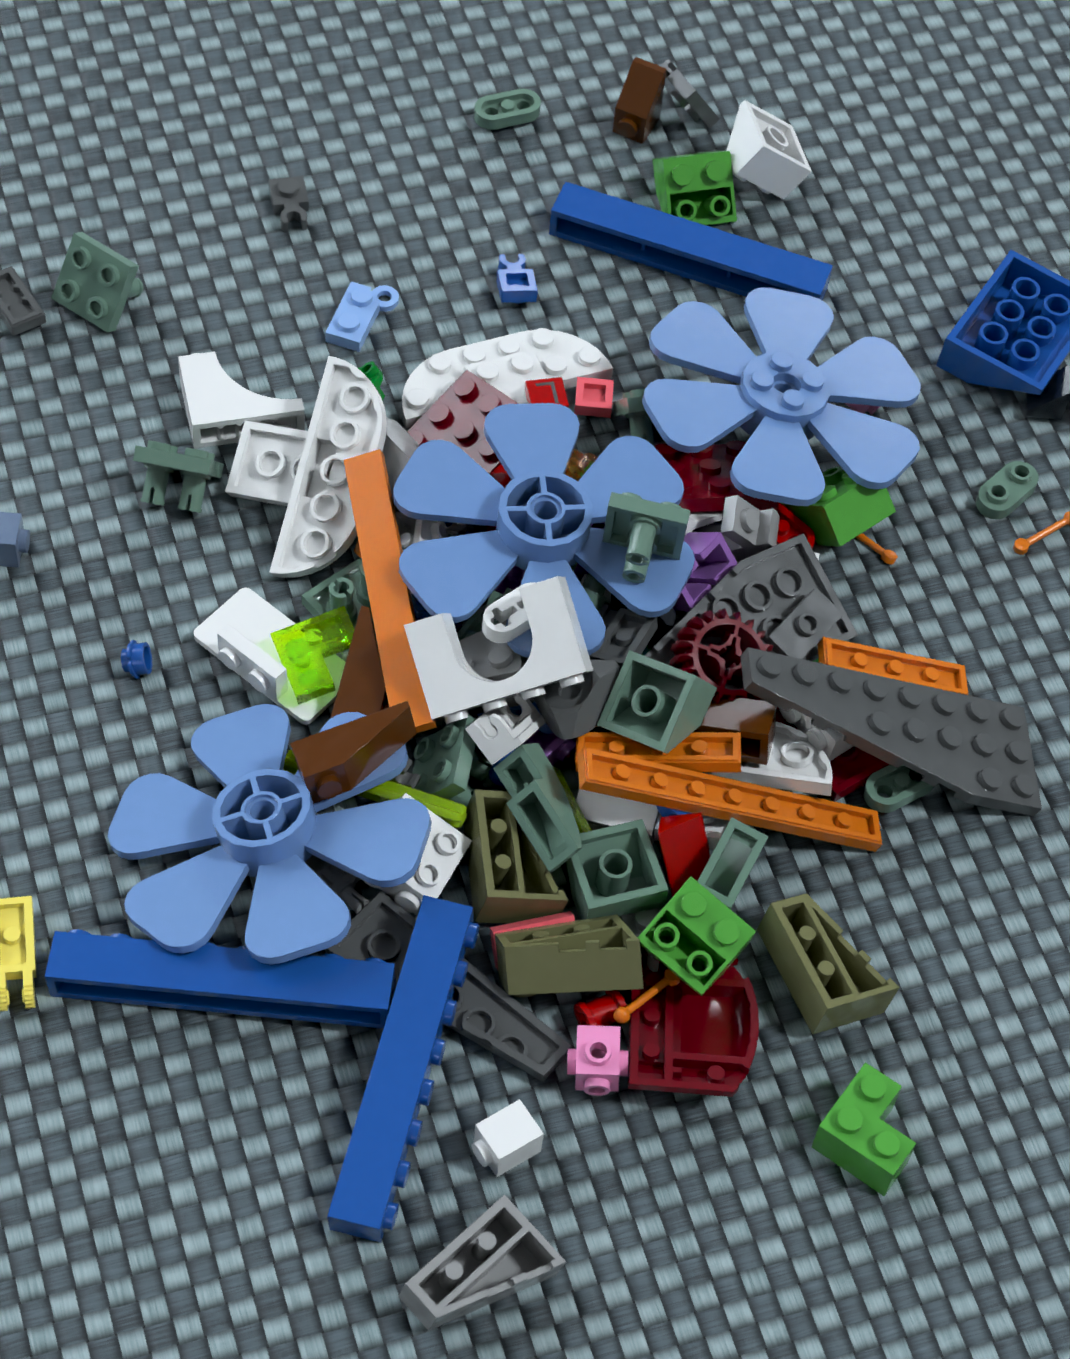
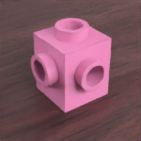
(597, 1060)

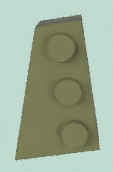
(503, 866)
(821, 967)

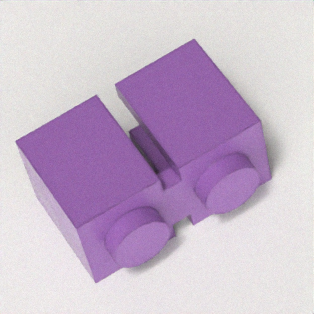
(711, 564)

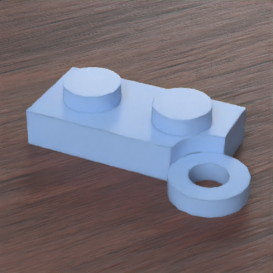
(357, 314)

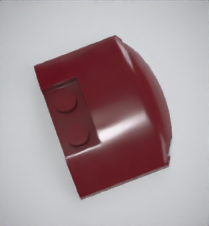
(690, 1039)

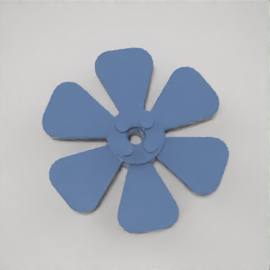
(782, 396)
(538, 519)
(263, 832)

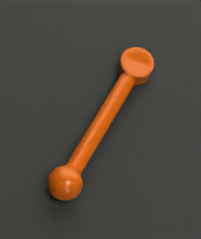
(1021, 545)
(887, 556)
(622, 1014)

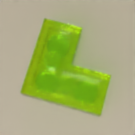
(305, 647)

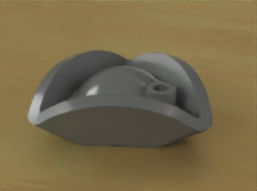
(578, 708)

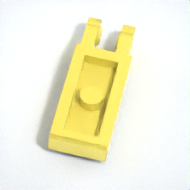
(17, 948)

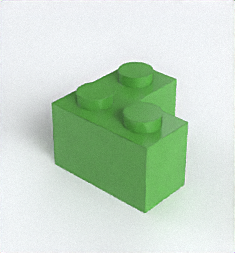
(859, 1138)

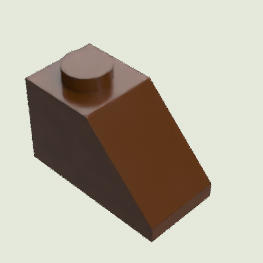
(640, 100)

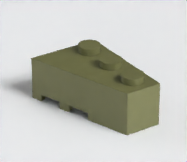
(570, 958)

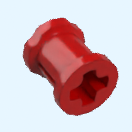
(599, 1011)

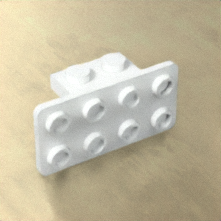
(242, 640)

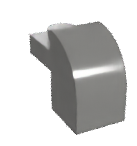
(748, 528)

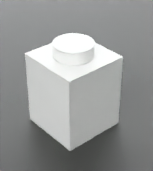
(507, 1138)

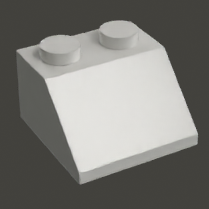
(766, 151)

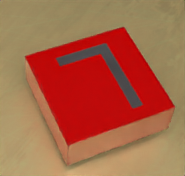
(546, 391)

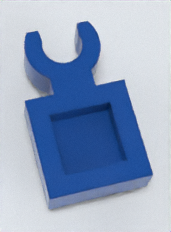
(515, 282)

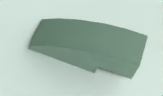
(540, 804)
(732, 861)

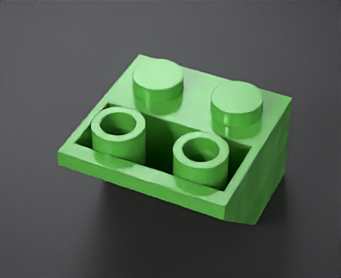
(696, 187)
(843, 509)
(696, 936)

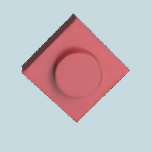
(594, 397)

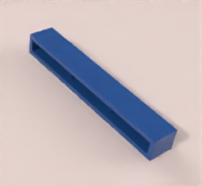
(682, 245)
(220, 980)
(402, 1070)

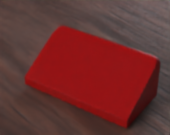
(683, 847)

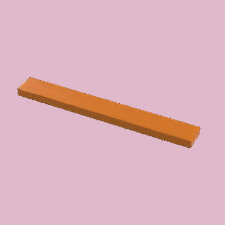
(387, 592)
(728, 798)

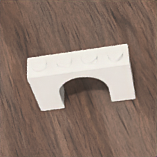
(555, 656)

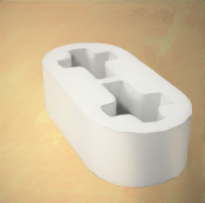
(505, 608)

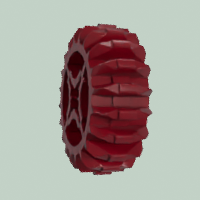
(706, 660)

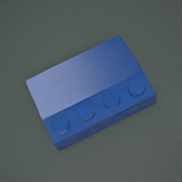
(1013, 329)

